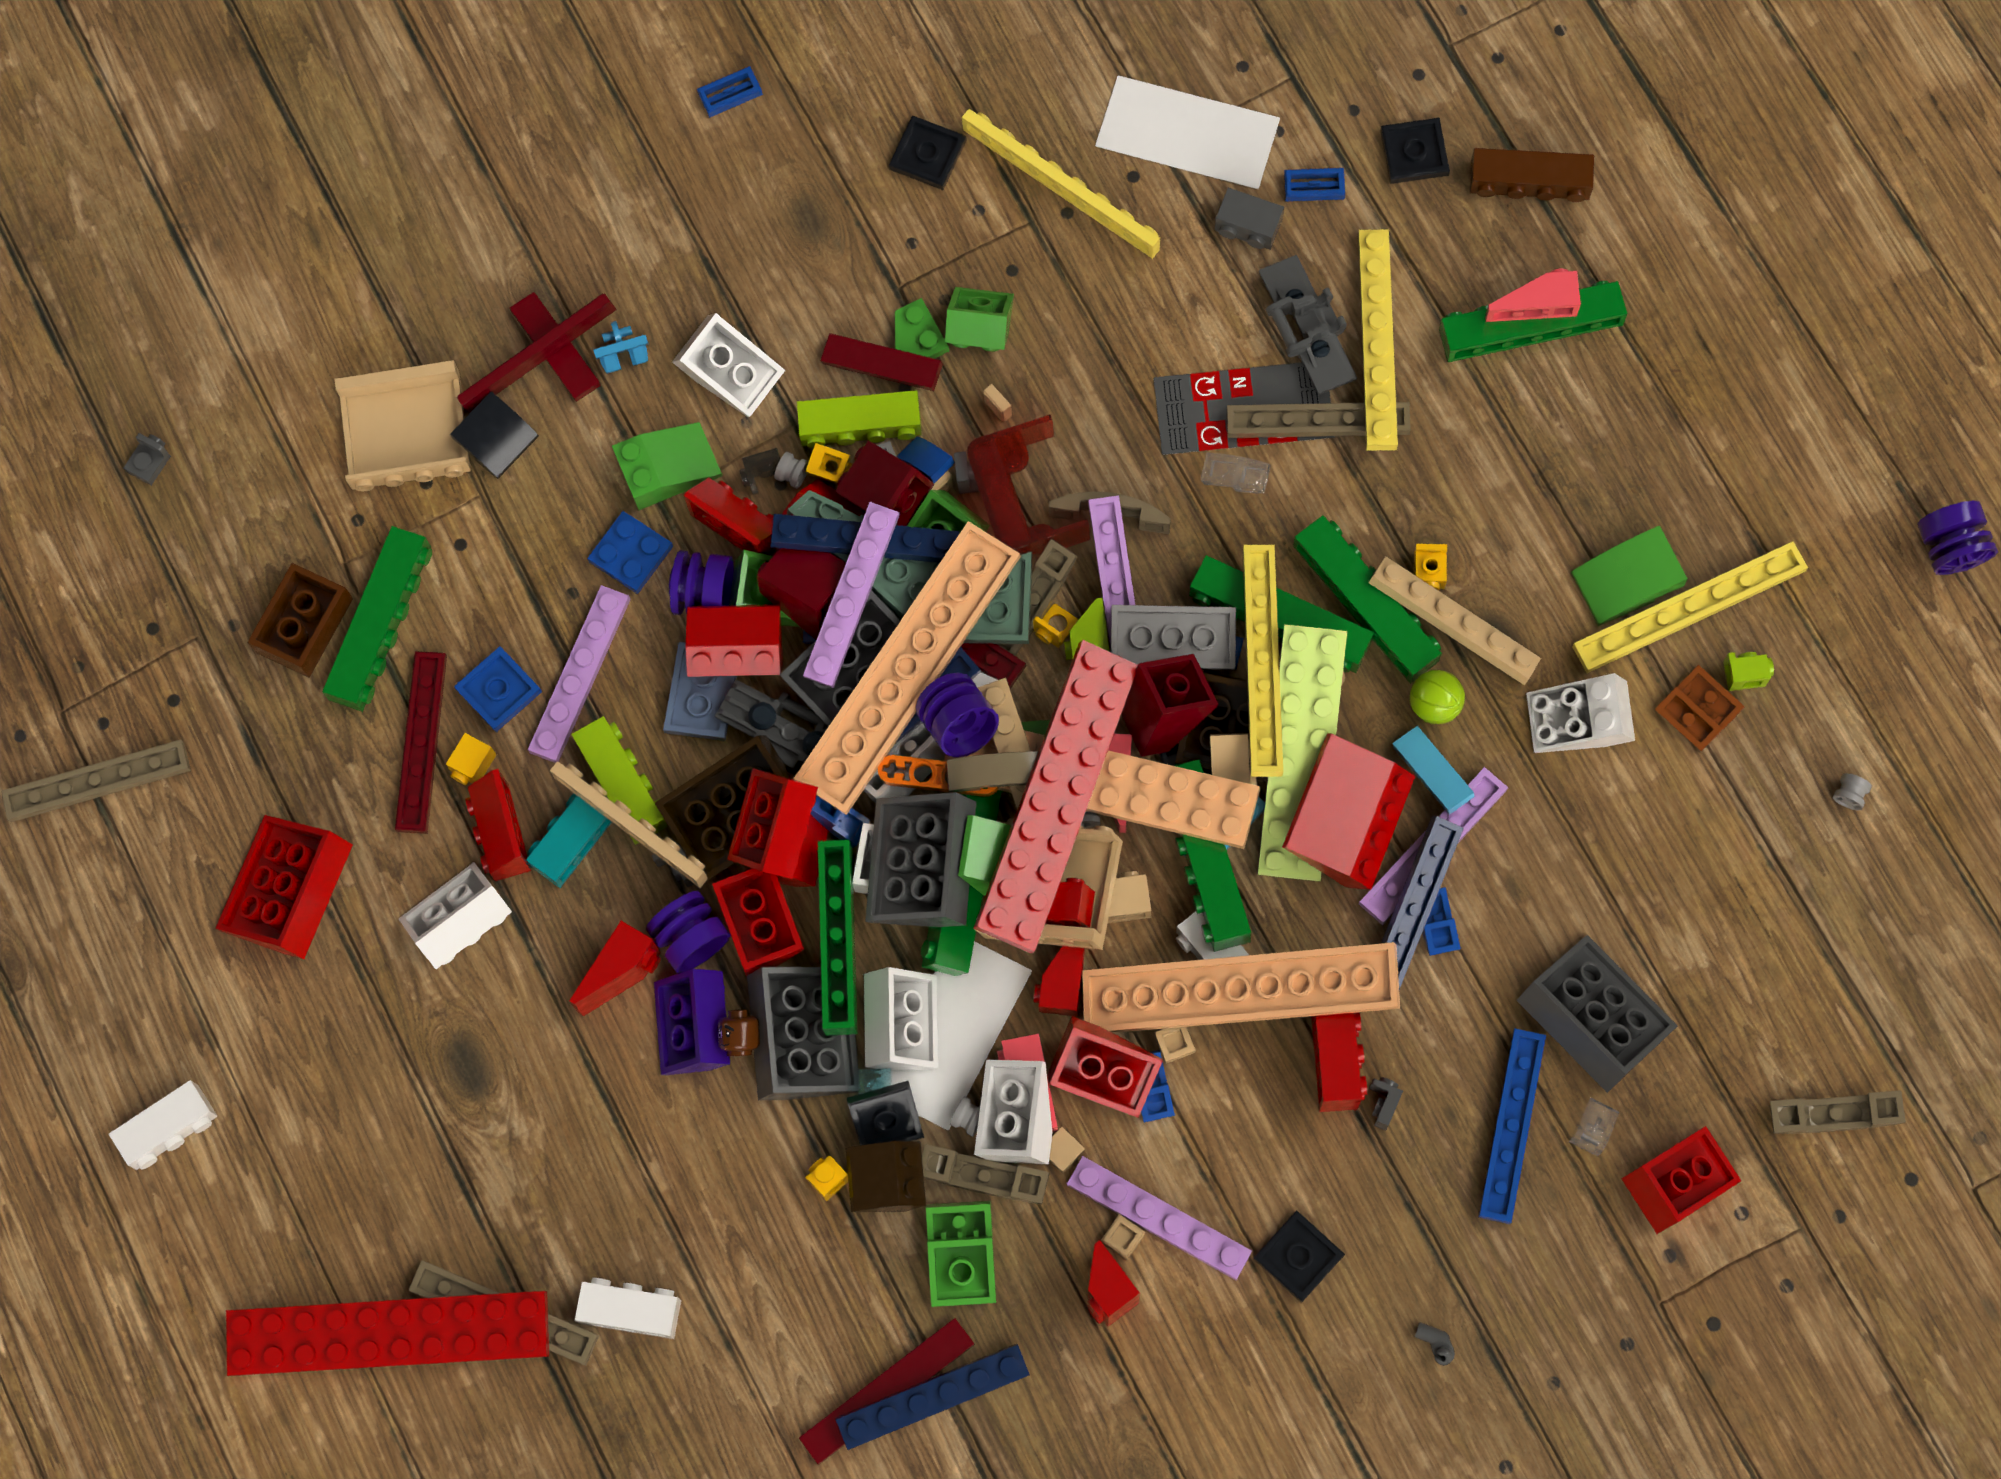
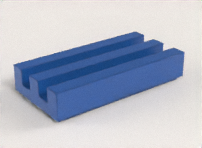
(737, 94)
(1311, 188)

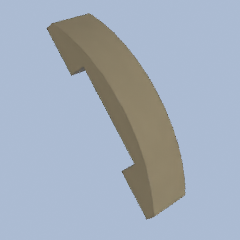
(1151, 518)
(1046, 582)
(990, 770)
(1837, 1113)
(984, 1175)

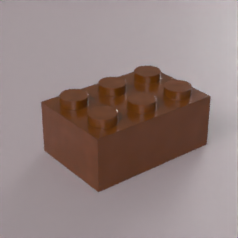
(300, 620)

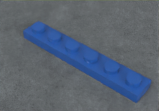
(1512, 1126)

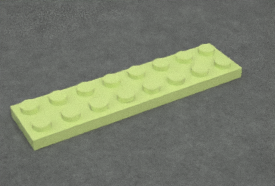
(1309, 710)

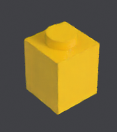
(470, 760)

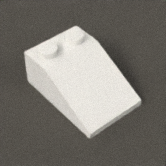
(728, 365)
(1014, 1113)

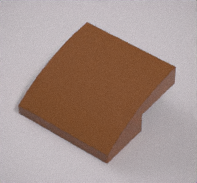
(1700, 708)

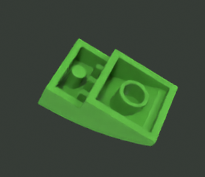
(1629, 576)
(960, 1253)

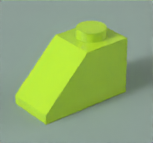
(1090, 628)

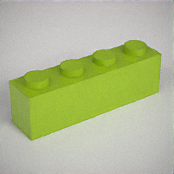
(859, 418)
(616, 772)

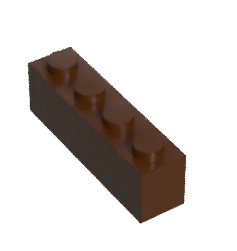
(1532, 174)

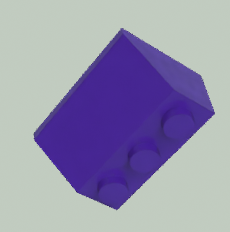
(688, 1019)

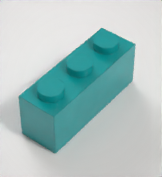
(567, 841)

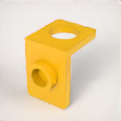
(1048, 633)

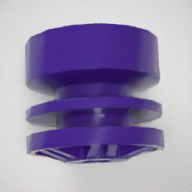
(1957, 537)
(695, 585)
(957, 714)
(688, 932)

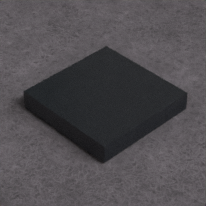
(1415, 150)
(927, 152)
(885, 1115)
(1299, 1256)

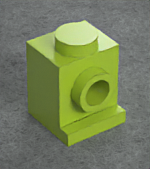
(1747, 670)

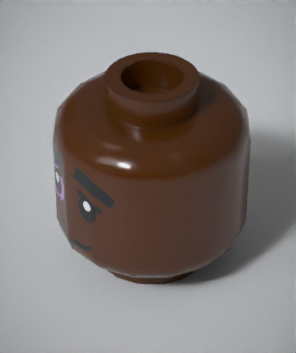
(738, 1033)

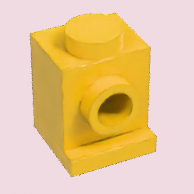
(821, 457)
(1431, 555)
(827, 1177)

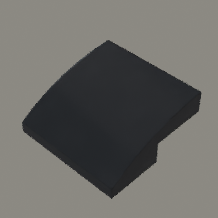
(494, 435)

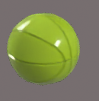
(1437, 697)

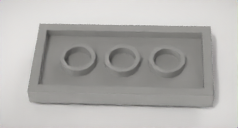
(1172, 631)

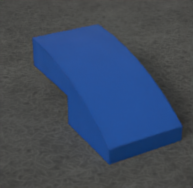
(926, 458)
(840, 825)
(1440, 929)
(1159, 1102)

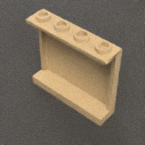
(402, 425)
(1096, 862)

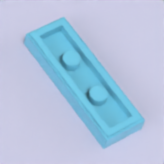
(1433, 770)

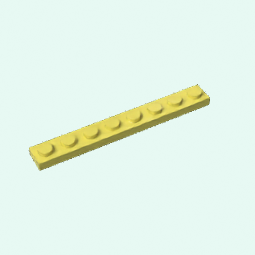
(1054, 178)
(1377, 340)
(1689, 607)
(1262, 661)

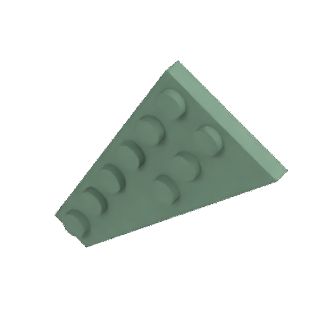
(897, 579)
(1008, 613)

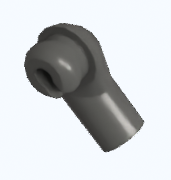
(1439, 1342)

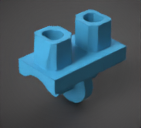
(635, 346)

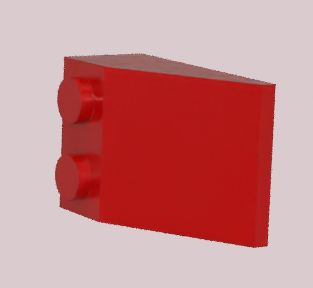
(618, 967)
(1103, 1067)
(1681, 1180)

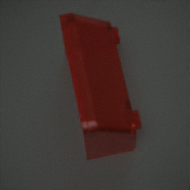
(992, 463)

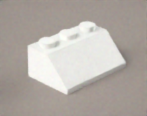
(455, 916)
(900, 1020)

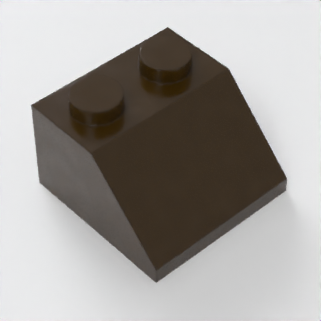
(886, 1177)

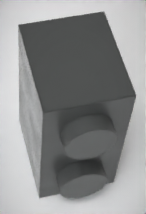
(1249, 219)

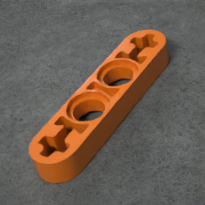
(935, 783)

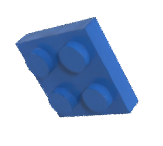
(630, 552)
(498, 689)

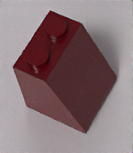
(885, 481)
(801, 585)
(1166, 703)

